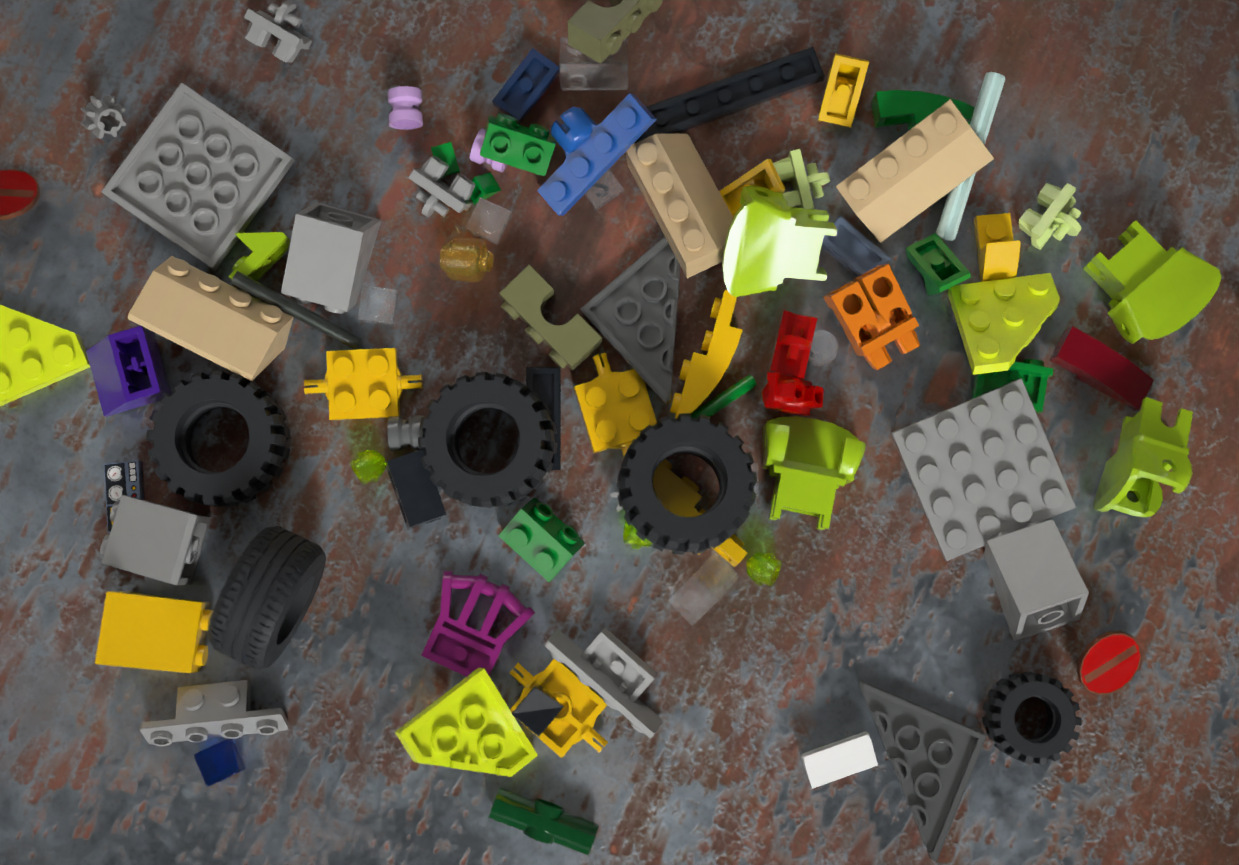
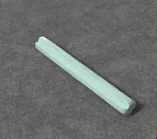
(981, 124)

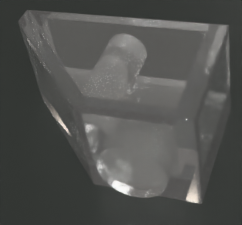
(703, 588)

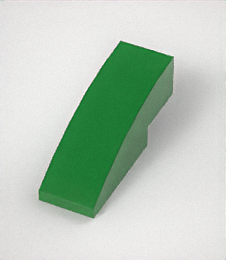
(911, 107)

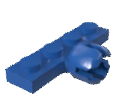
(591, 149)

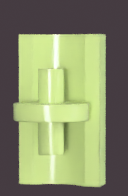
(793, 170)
(1057, 216)

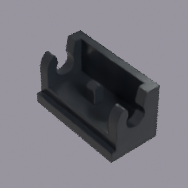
(414, 490)

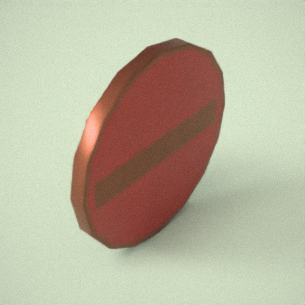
(17, 193)
(1109, 662)

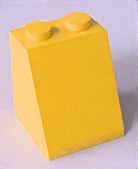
(153, 632)

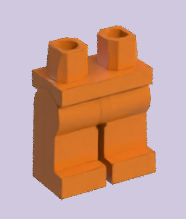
(874, 315)

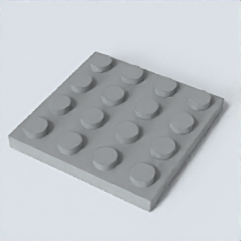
(198, 176)
(982, 469)

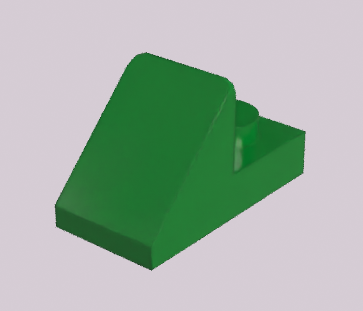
(936, 264)

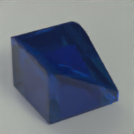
(219, 762)

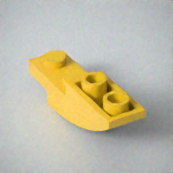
(706, 371)
(680, 498)

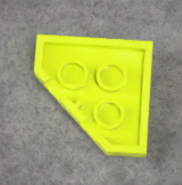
(1001, 317)
(35, 354)
(468, 730)

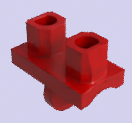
(793, 344)
(791, 394)

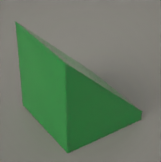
(446, 153)
(484, 187)

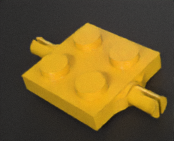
(363, 383)
(614, 407)
(579, 711)

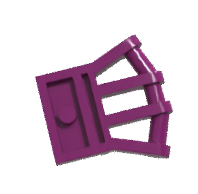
(464, 647)

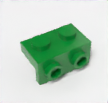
(517, 145)
(1030, 371)
(541, 538)

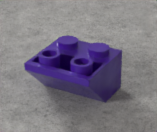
(128, 370)

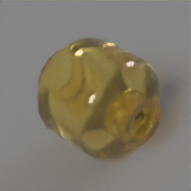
(466, 259)

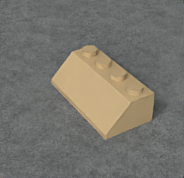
(915, 171)
(681, 199)
(211, 318)

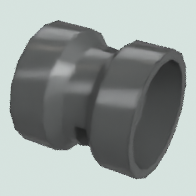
(403, 433)

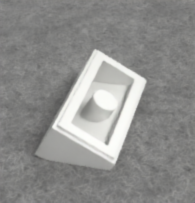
(839, 759)

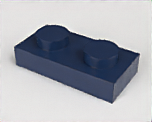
(526, 85)

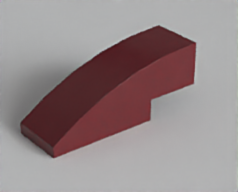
(1102, 368)

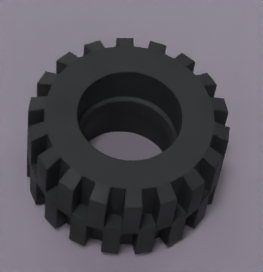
(1059, 724)

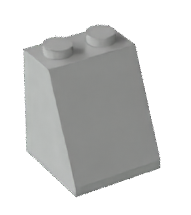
(329, 256)
(154, 540)
(1035, 579)

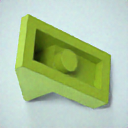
(267, 250)

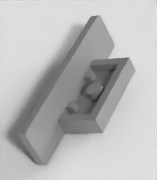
(613, 673)
(212, 713)

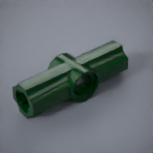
(544, 821)

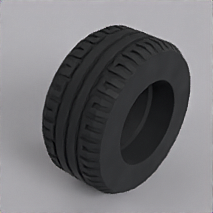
(266, 597)

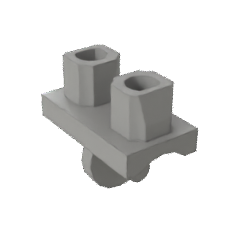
(264, 25)
(430, 178)

